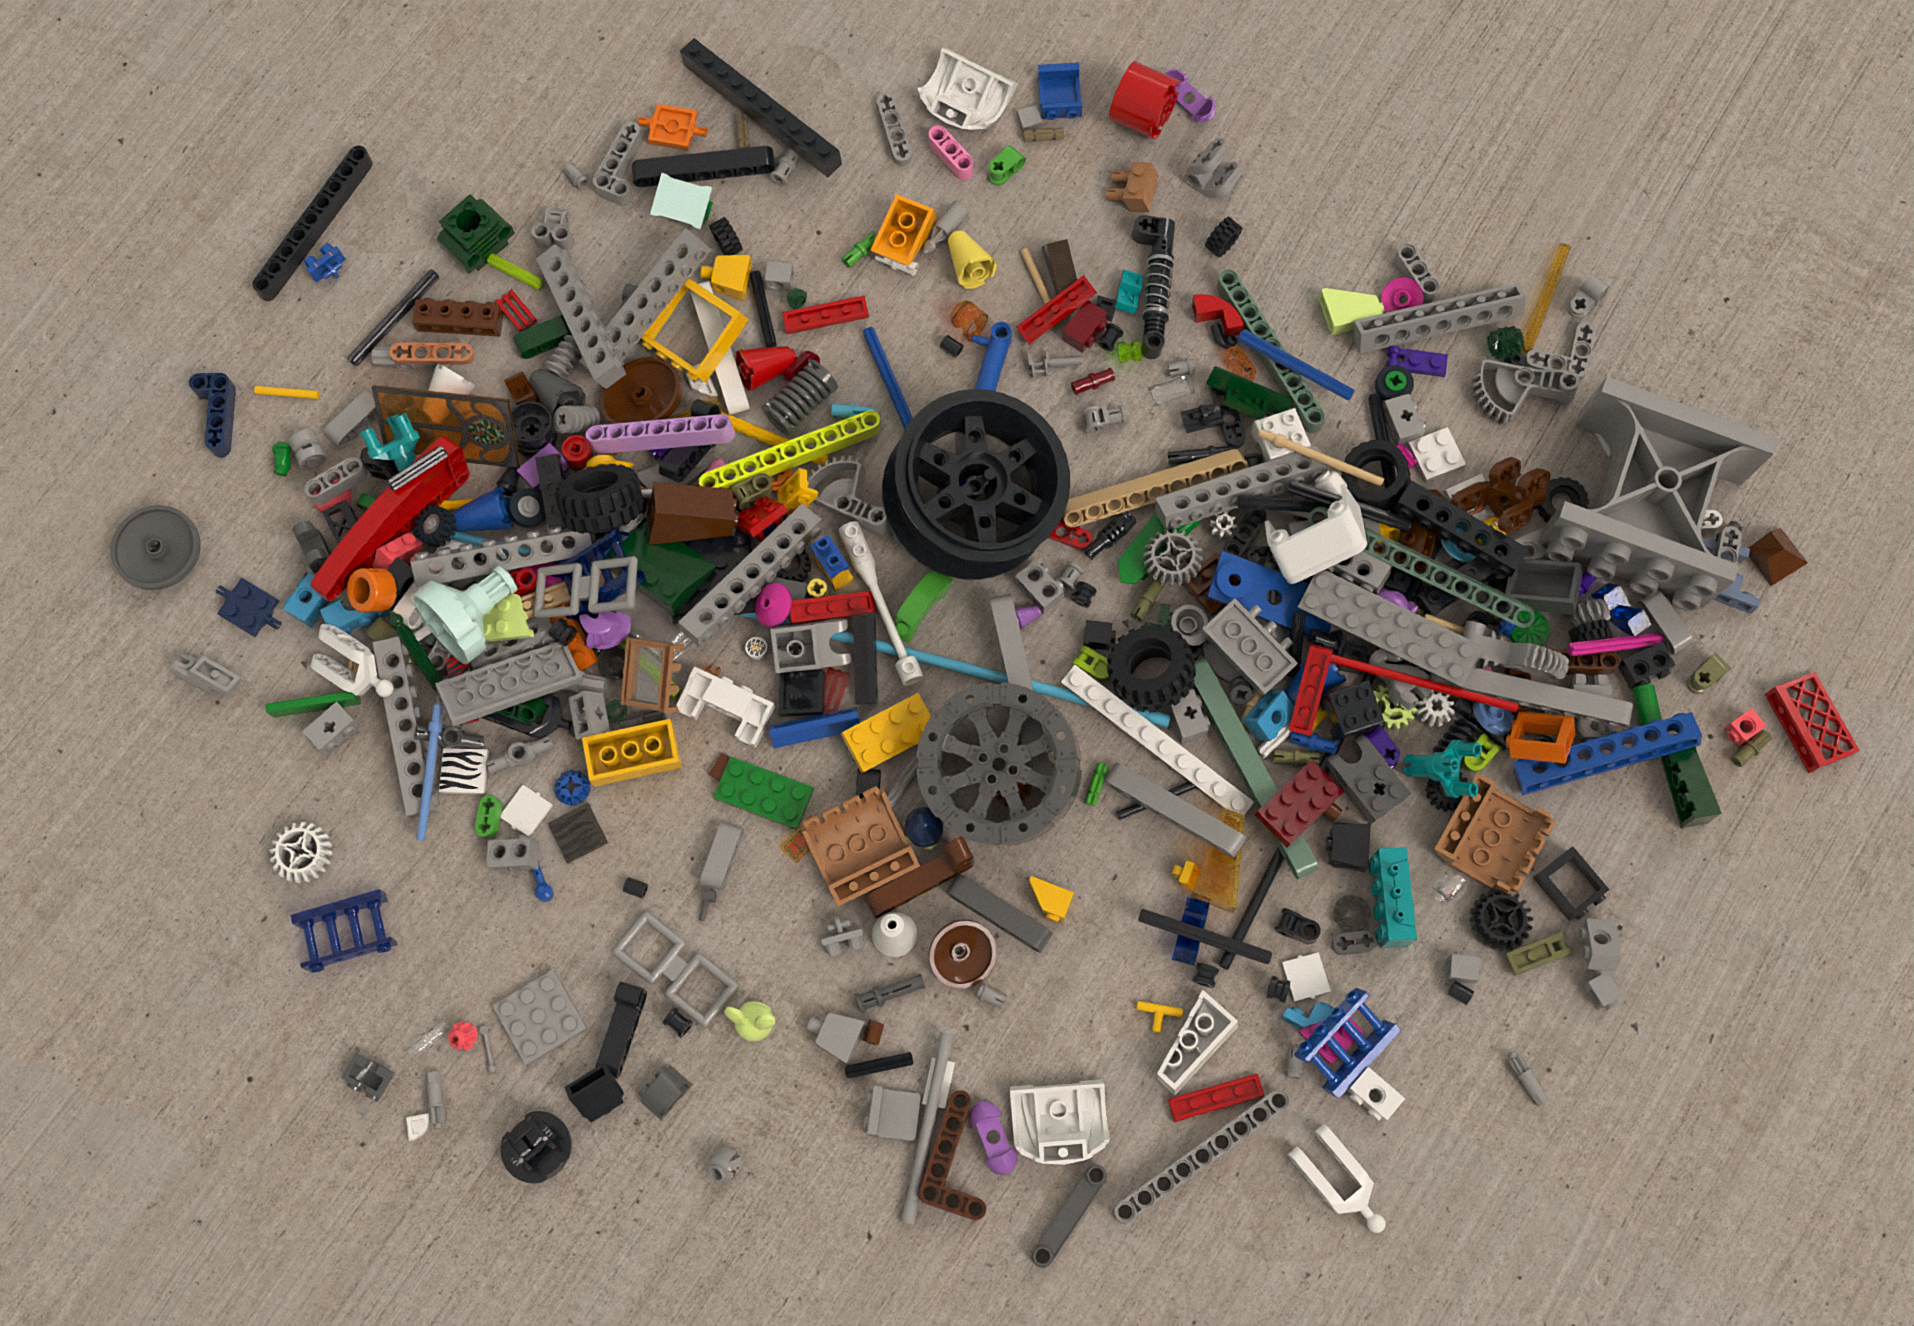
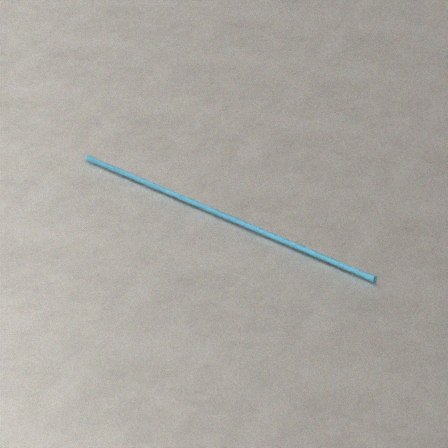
(1155, 718)

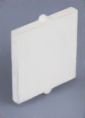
(526, 810)
(1306, 977)

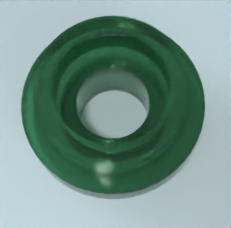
(796, 298)
(611, 706)

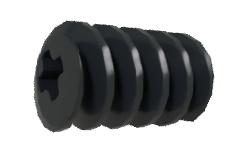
(1461, 730)

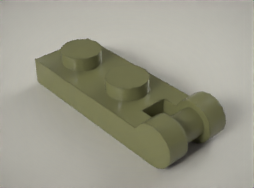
(1537, 953)

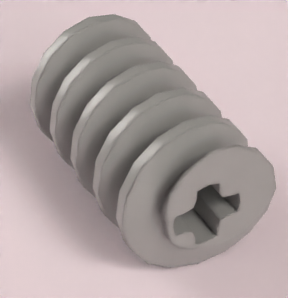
(563, 357)
(575, 418)

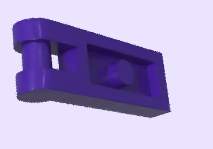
(1418, 361)

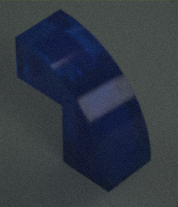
(1622, 615)
(1194, 913)

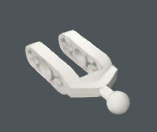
(355, 651)
(1359, 1199)

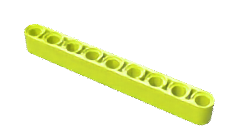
(798, 446)

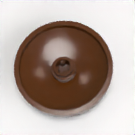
(644, 394)

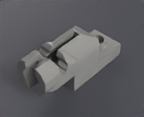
(205, 674)

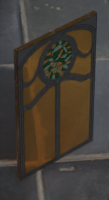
(473, 422)

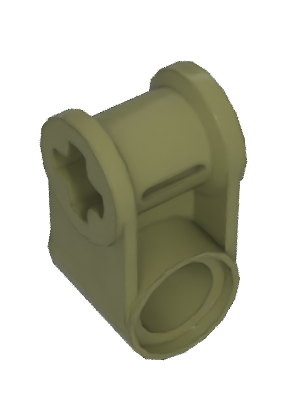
(747, 491)
(1709, 672)

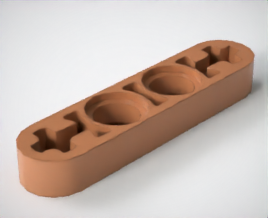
(432, 350)

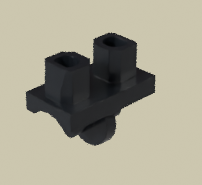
(1202, 417)

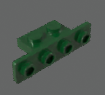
(1246, 395)

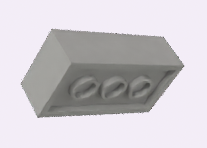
(1250, 646)

